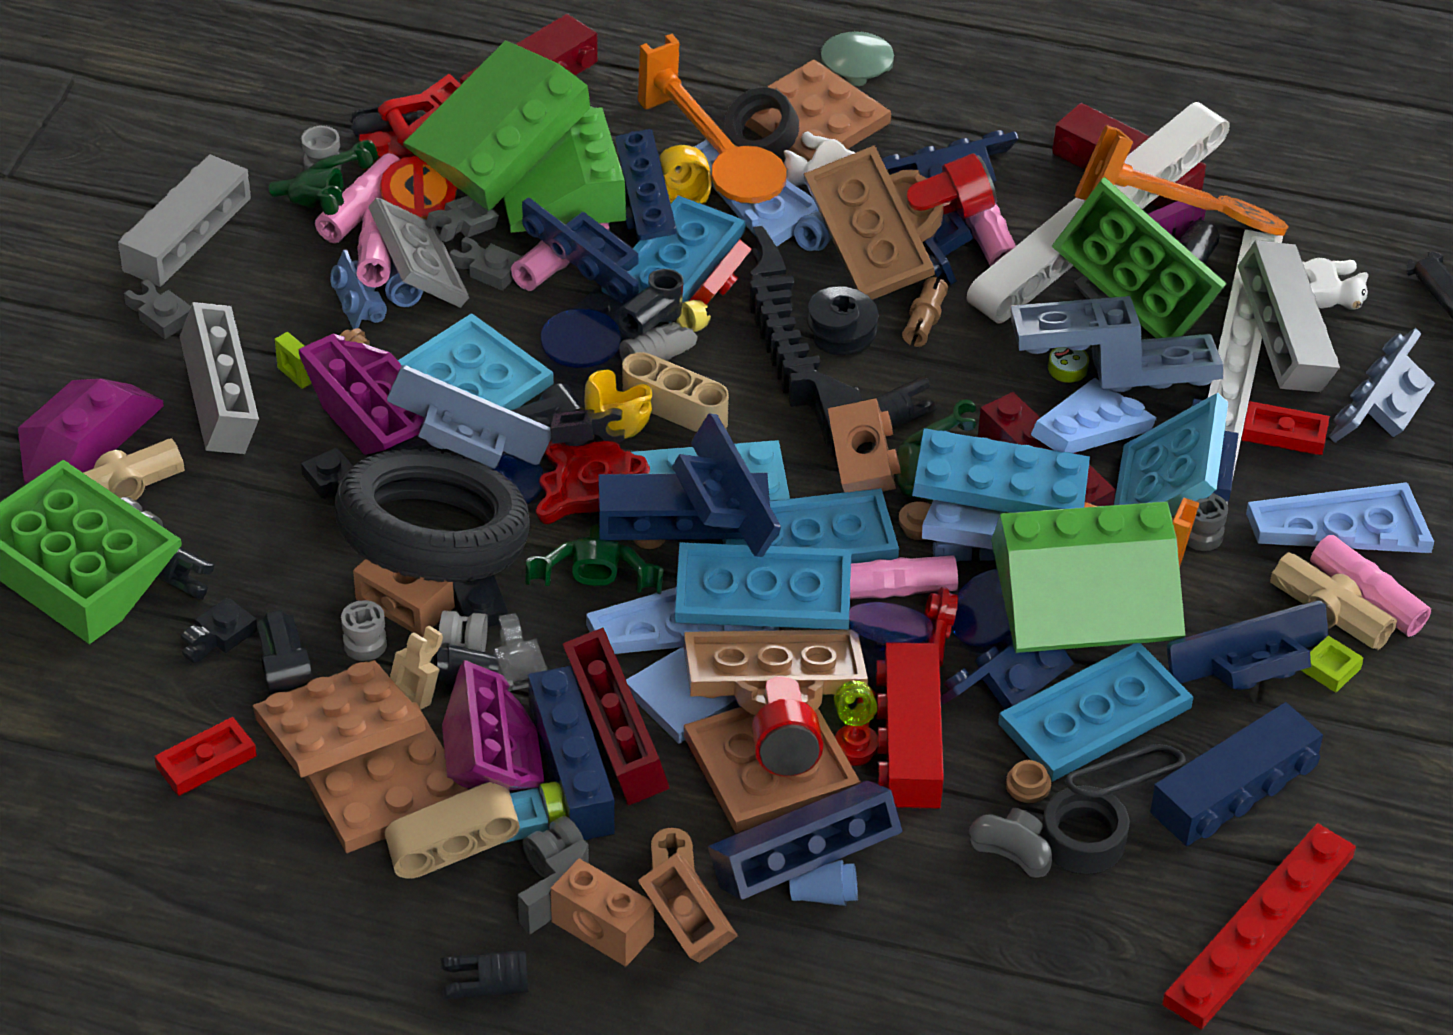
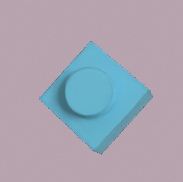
(529, 813)

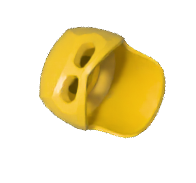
(692, 179)
(635, 402)

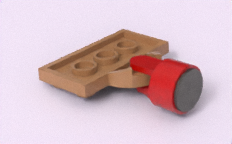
(886, 217)
(778, 681)

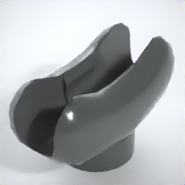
(1015, 839)

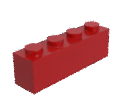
(911, 724)

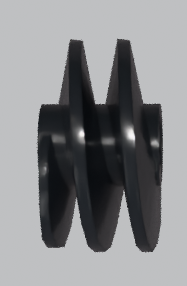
(842, 320)

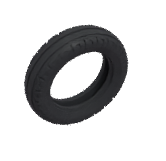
(425, 551)

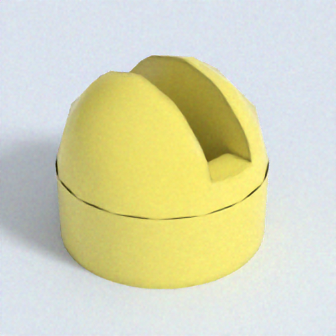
(694, 315)

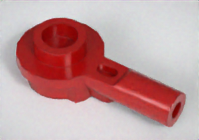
(941, 611)
(858, 742)

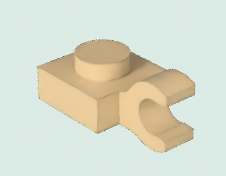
(413, 669)

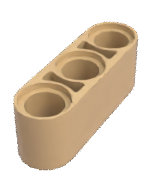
(676, 392)
(451, 830)

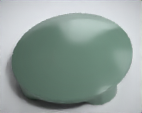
(857, 56)

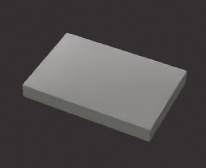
(418, 252)

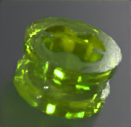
(847, 694)

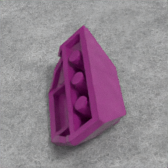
(354, 390)
(83, 424)
(489, 733)

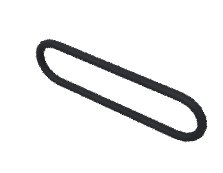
(1100, 793)

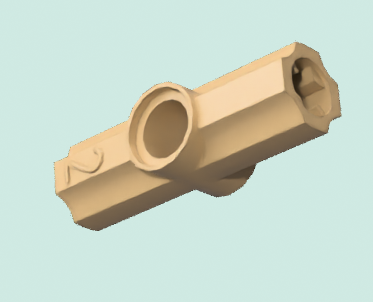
(130, 473)
(1341, 597)

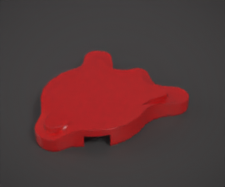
(575, 480)

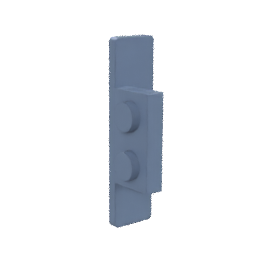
(1390, 393)
(467, 422)

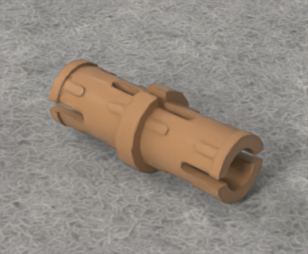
(925, 311)

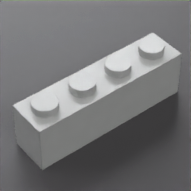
(184, 220)
(1288, 316)
(218, 378)

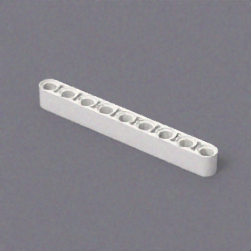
(1034, 261)

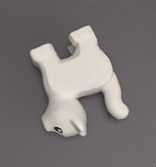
(826, 152)
(1330, 289)

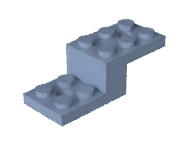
(1116, 343)

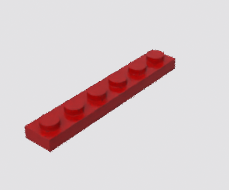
(1258, 926)

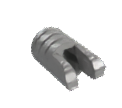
(661, 342)

